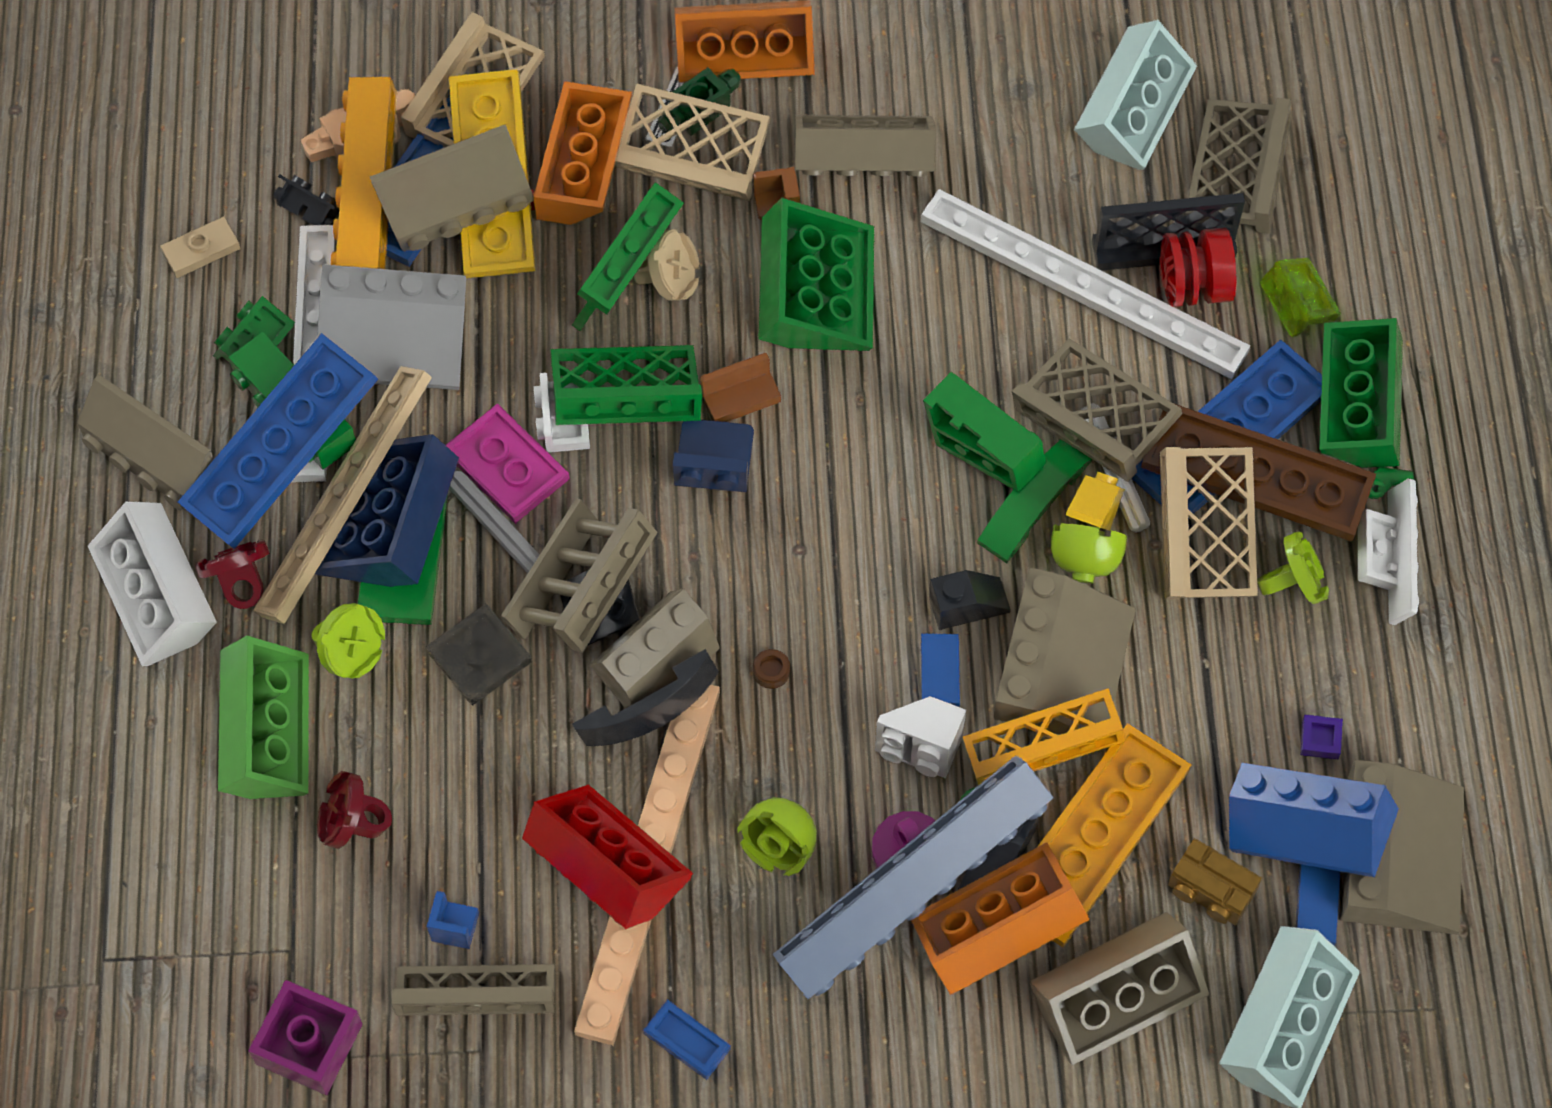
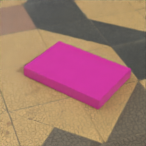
(507, 463)

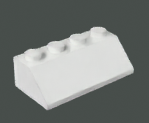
(151, 582)

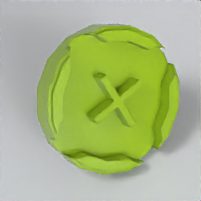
(1302, 569)
(349, 640)

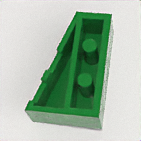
(982, 433)

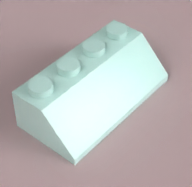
(1136, 95)
(1290, 1016)

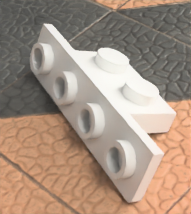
(1390, 551)

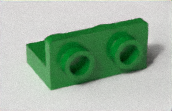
(253, 321)

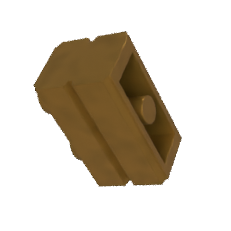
(1214, 882)

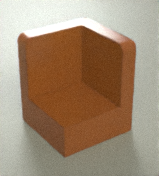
(772, 186)

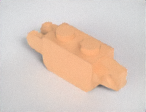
(327, 141)

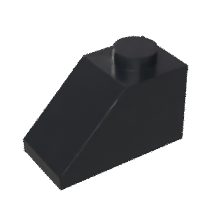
(966, 598)

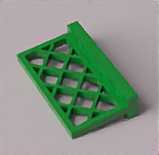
(627, 252)
(626, 401)

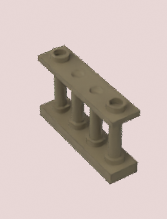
(599, 587)

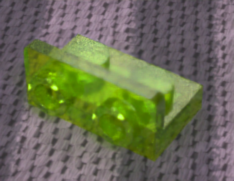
(1299, 295)

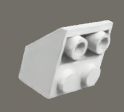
(922, 735)

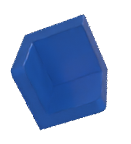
(451, 922)

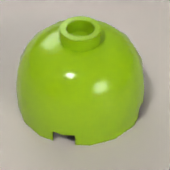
(1087, 551)
(778, 835)

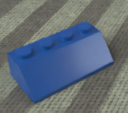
(1310, 819)

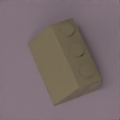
(661, 639)

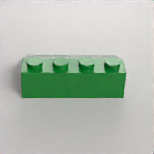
(815, 279)

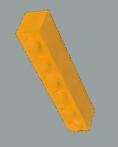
(367, 151)

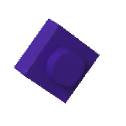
(1321, 737)

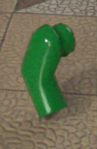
(1386, 479)

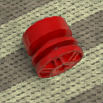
(1203, 267)

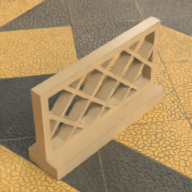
(454, 62)
(684, 171)
(1176, 529)

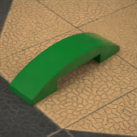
(1023, 509)

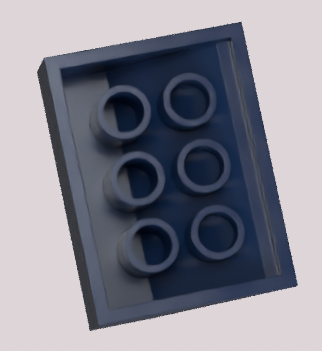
(395, 516)

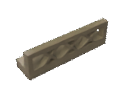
(474, 999)

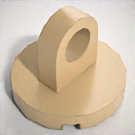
(671, 266)

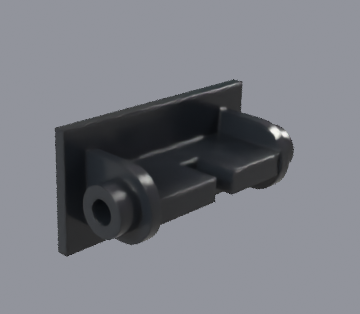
(297, 194)

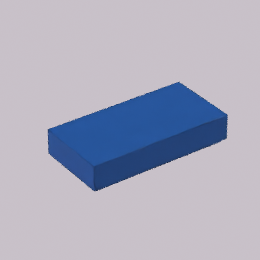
(940, 667)
(1318, 900)
(687, 1039)

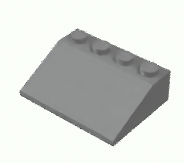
(395, 320)

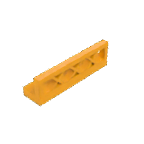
(1056, 748)

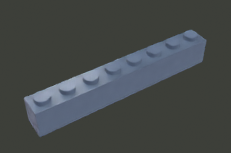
(913, 877)

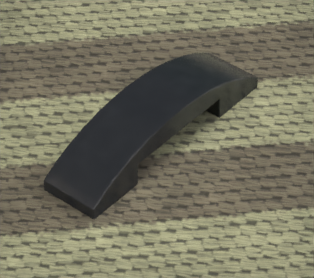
(652, 711)

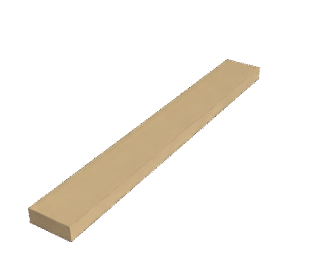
(342, 494)

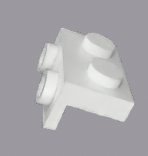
(557, 437)

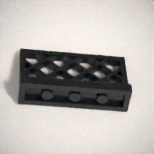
(1125, 248)

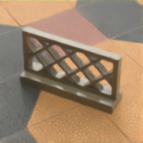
(1269, 158)
(1081, 434)

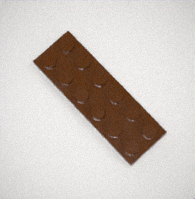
(1286, 477)

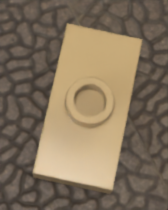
(200, 247)

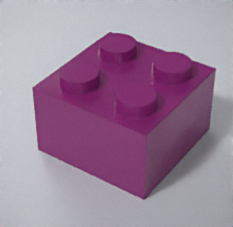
(305, 1037)

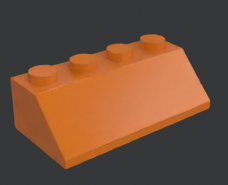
(749, 38)
(581, 153)
(999, 918)

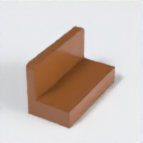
(739, 389)

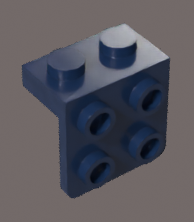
(713, 455)

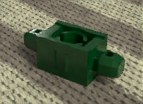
(702, 86)

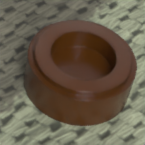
(771, 668)

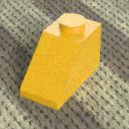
(1096, 501)

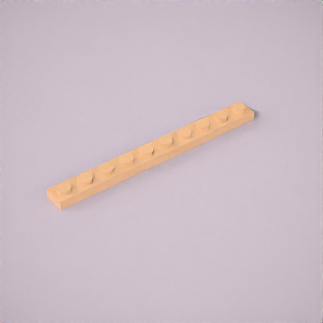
(661, 821)

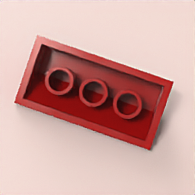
(605, 855)

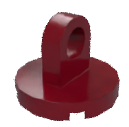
(236, 565)
(345, 812)

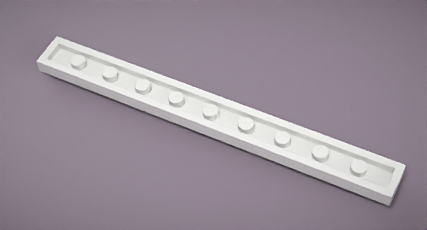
(1085, 284)

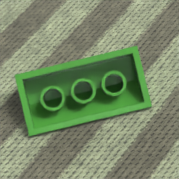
(263, 720)

